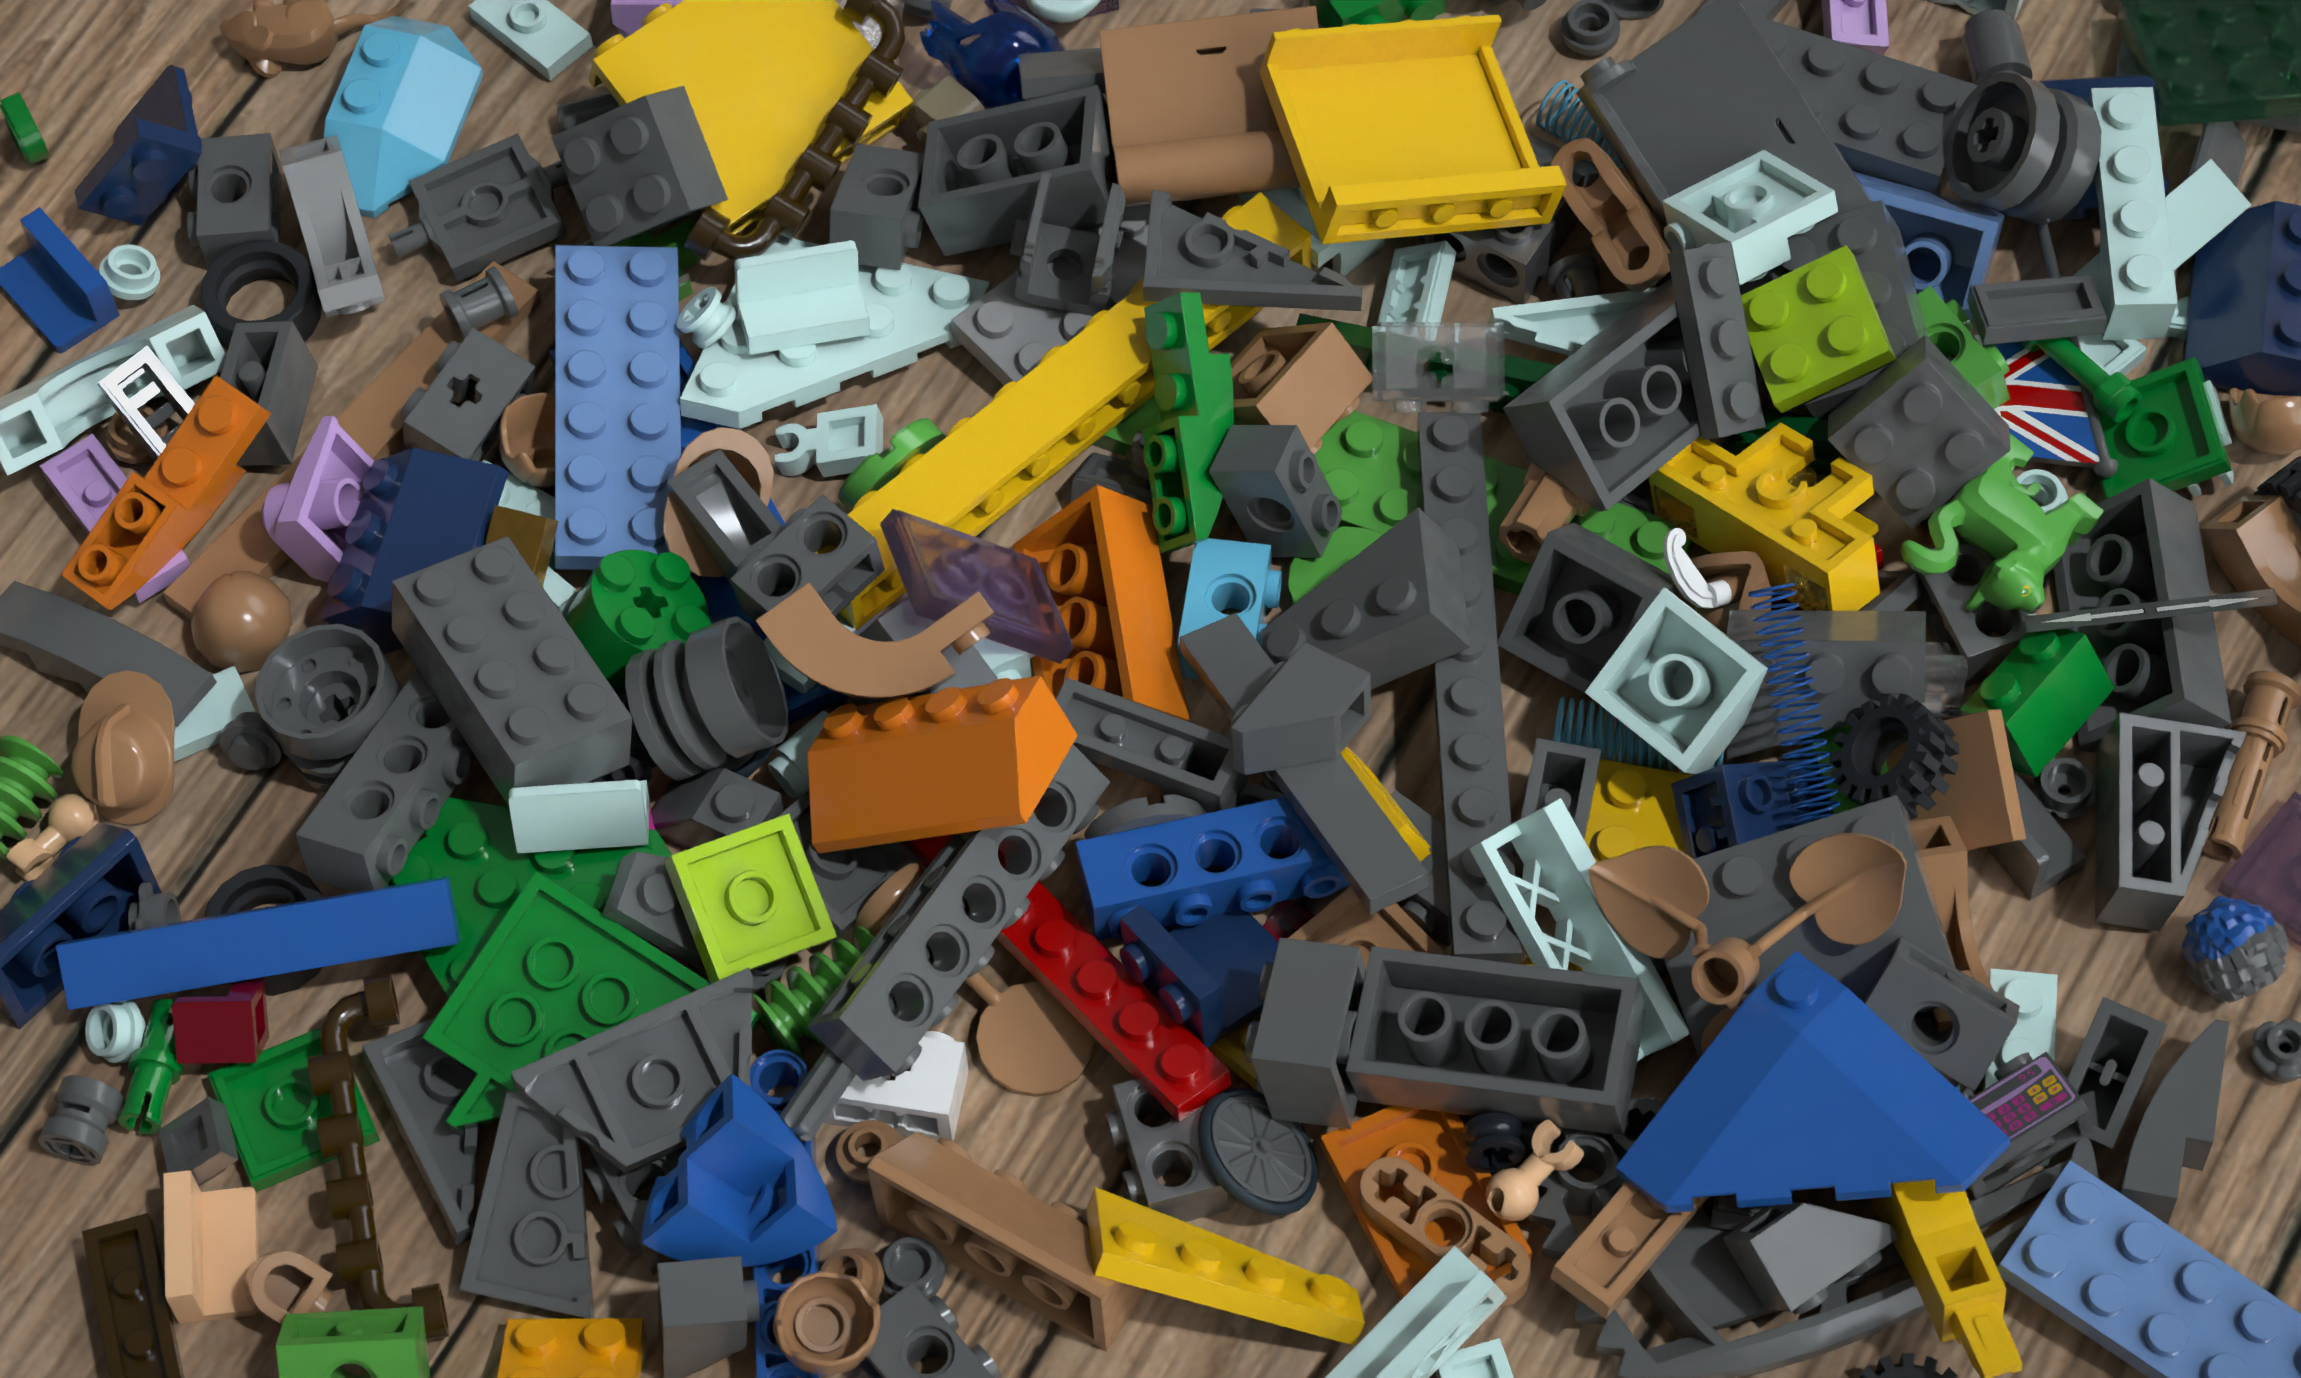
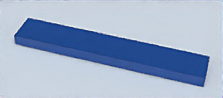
(258, 943)

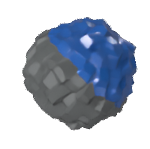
(2234, 949)

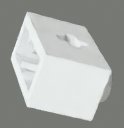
(920, 1099)

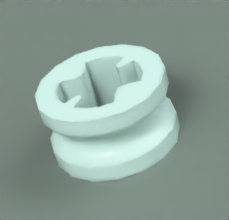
(706, 317)

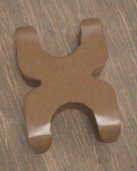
(1616, 216)

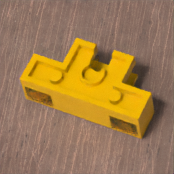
(1772, 507)

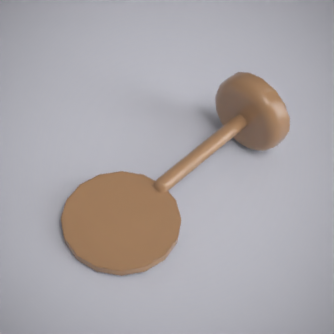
(1023, 1033)

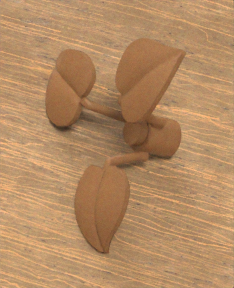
(1659, 891)

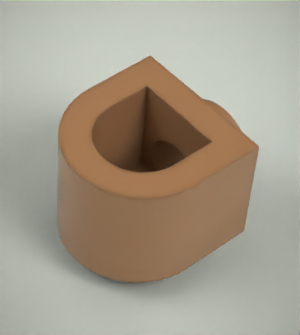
(286, 1285)

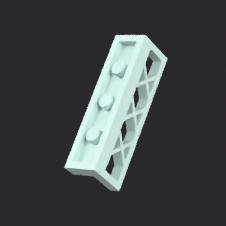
(1558, 879)
(1425, 1323)

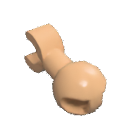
(68, 819)
(1519, 1186)

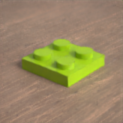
(1815, 329)
(750, 898)

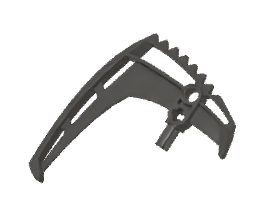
(1704, 1288)

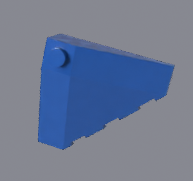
(1804, 1098)

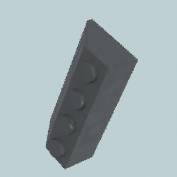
(1614, 405)
(2136, 554)

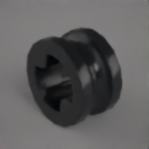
(1493, 1142)

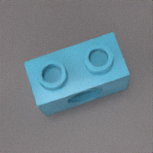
(1227, 577)

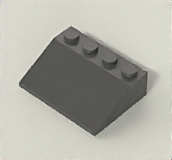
(1755, 894)

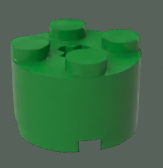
(635, 606)

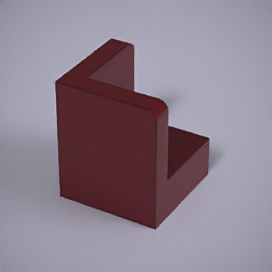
(222, 1026)

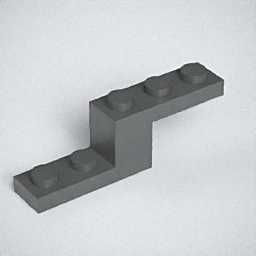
(1158, 749)

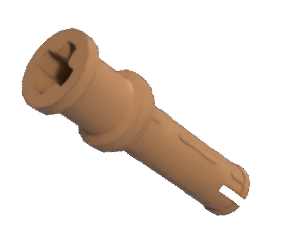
(2264, 719)

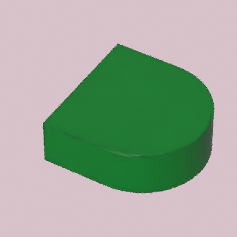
(23, 129)

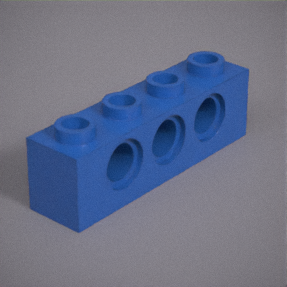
(1180, 850)

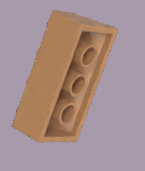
(999, 1234)

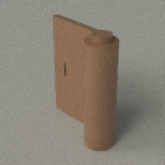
(1194, 107)

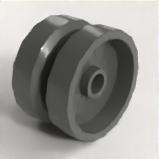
(2023, 148)

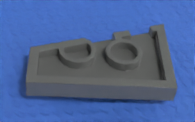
(532, 1216)

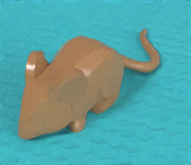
(292, 32)

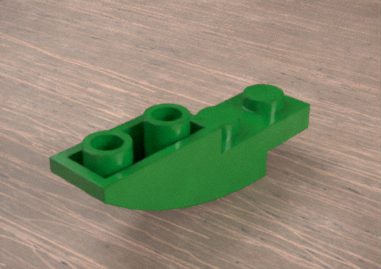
(1195, 417)

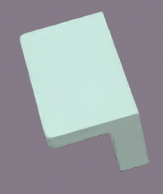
(800, 297)
(580, 816)

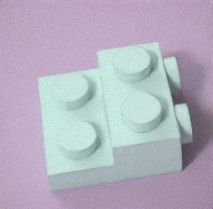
(1753, 207)

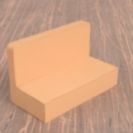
(208, 1248)

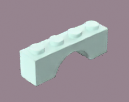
(2135, 241)
(68, 401)

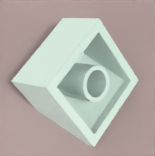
(1679, 684)

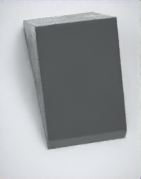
(2114, 1066)

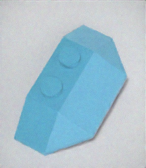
(400, 107)

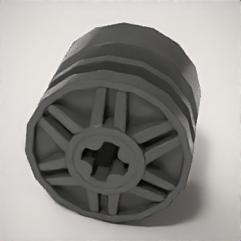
(324, 698)
(706, 698)

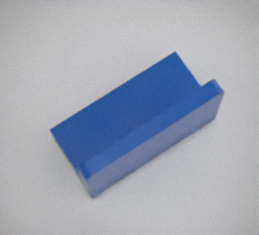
(57, 285)

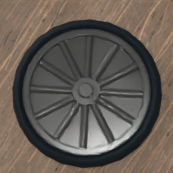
(1256, 1157)

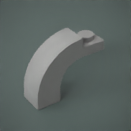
(332, 226)

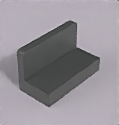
(2045, 854)

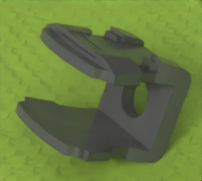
(1041, 242)

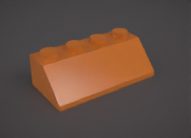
(1112, 598)
(935, 763)

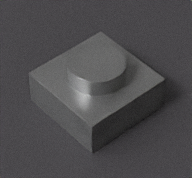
(199, 1141)

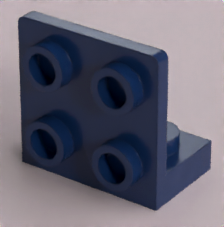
(1740, 804)

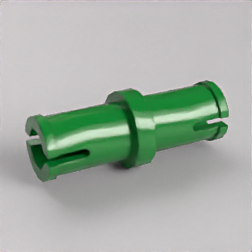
(153, 1072)

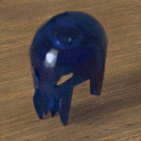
(990, 62)

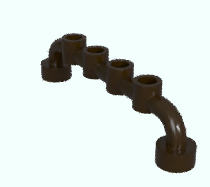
(816, 165)
(343, 1137)

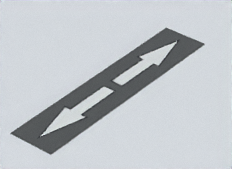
(2151, 610)

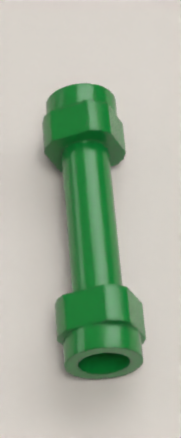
(2111, 394)

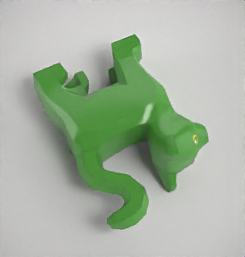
(2010, 527)

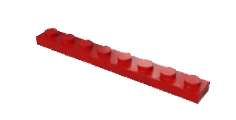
(1106, 999)

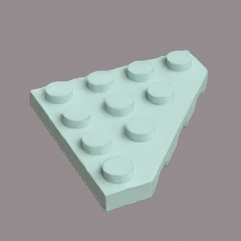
(907, 315)

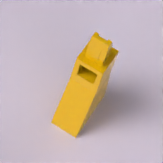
(1952, 1271)

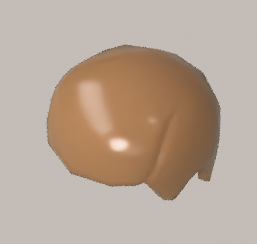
(2266, 421)
(529, 439)
(241, 620)
(826, 1323)

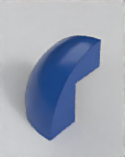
(738, 1187)

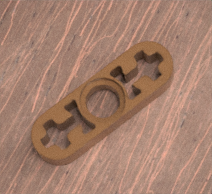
(1417, 1186)

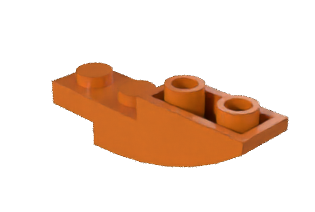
(174, 500)

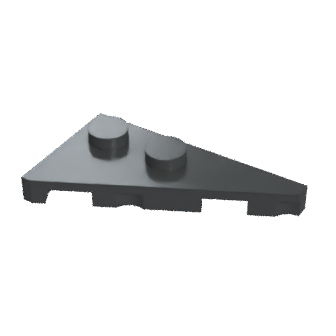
(1232, 265)
(421, 1093)

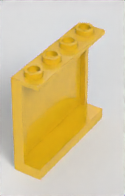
(756, 81)
(1405, 130)

